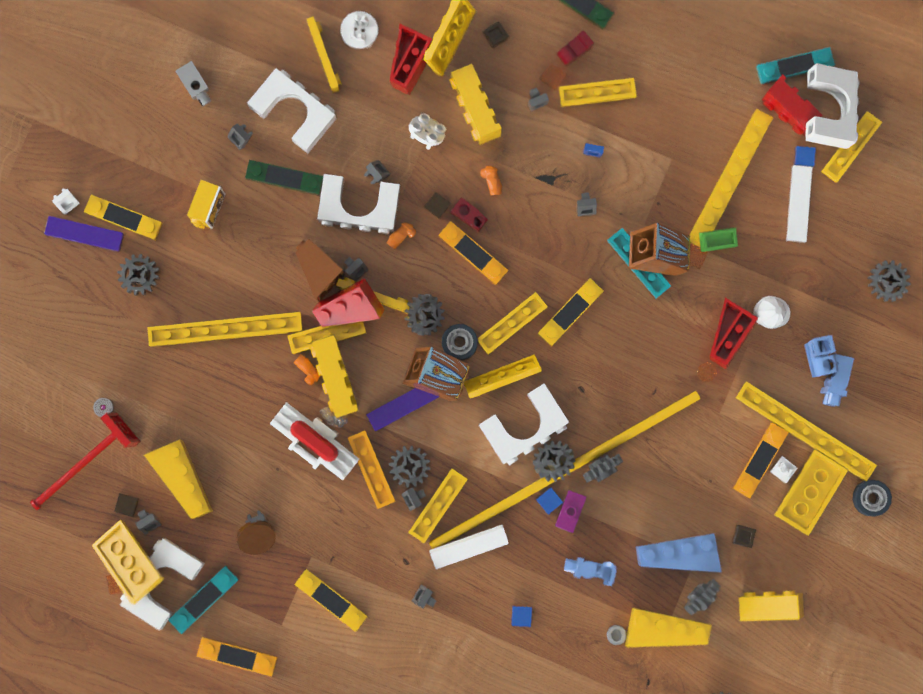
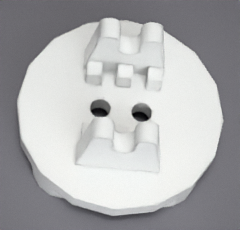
(361, 21)
(427, 130)

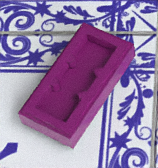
(570, 511)

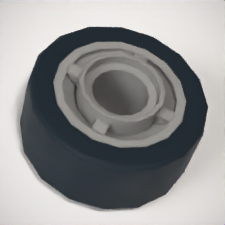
(459, 331)
(882, 494)

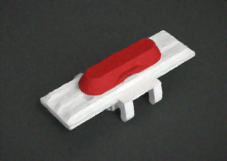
(317, 438)

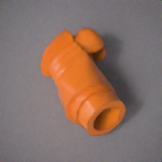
(493, 181)
(400, 234)
(306, 366)

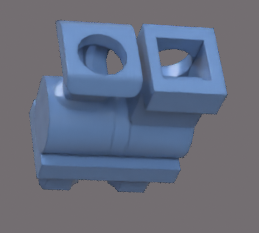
(817, 355)
(836, 384)
(591, 569)

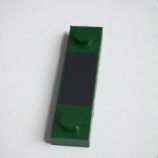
(591, 11)
(284, 177)

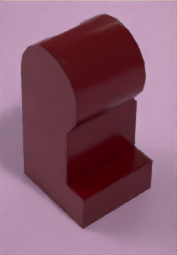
(576, 48)
(469, 214)

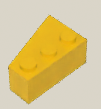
(771, 606)

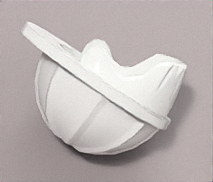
(772, 312)

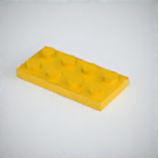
(449, 35)
(811, 492)
(127, 562)

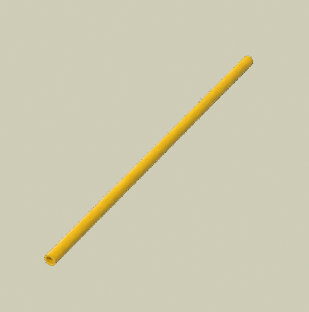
(580, 461)

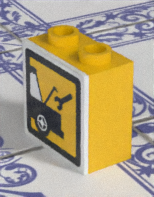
(206, 205)

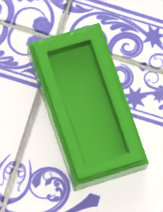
(718, 239)

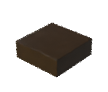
(496, 34)
(437, 205)
(126, 505)
(744, 536)

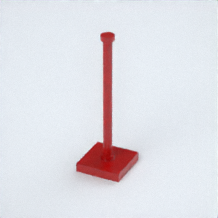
(119, 431)

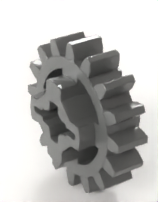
(890, 273)
(132, 278)
(430, 315)
(560, 454)
(603, 468)
(400, 469)
(702, 597)

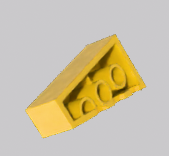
(475, 104)
(335, 376)
(181, 478)
(658, 629)

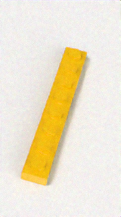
(731, 175)
(225, 329)
(805, 431)

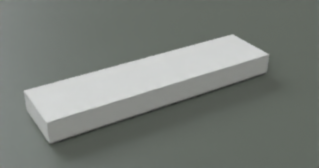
(799, 203)
(468, 547)

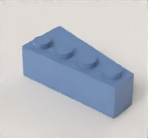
(688, 553)

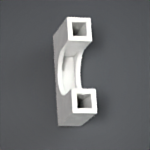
(280, 86)
(843, 86)
(380, 219)
(551, 420)
(165, 555)

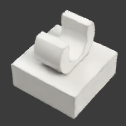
(65, 201)
(783, 469)

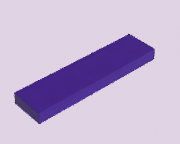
(84, 233)
(399, 408)

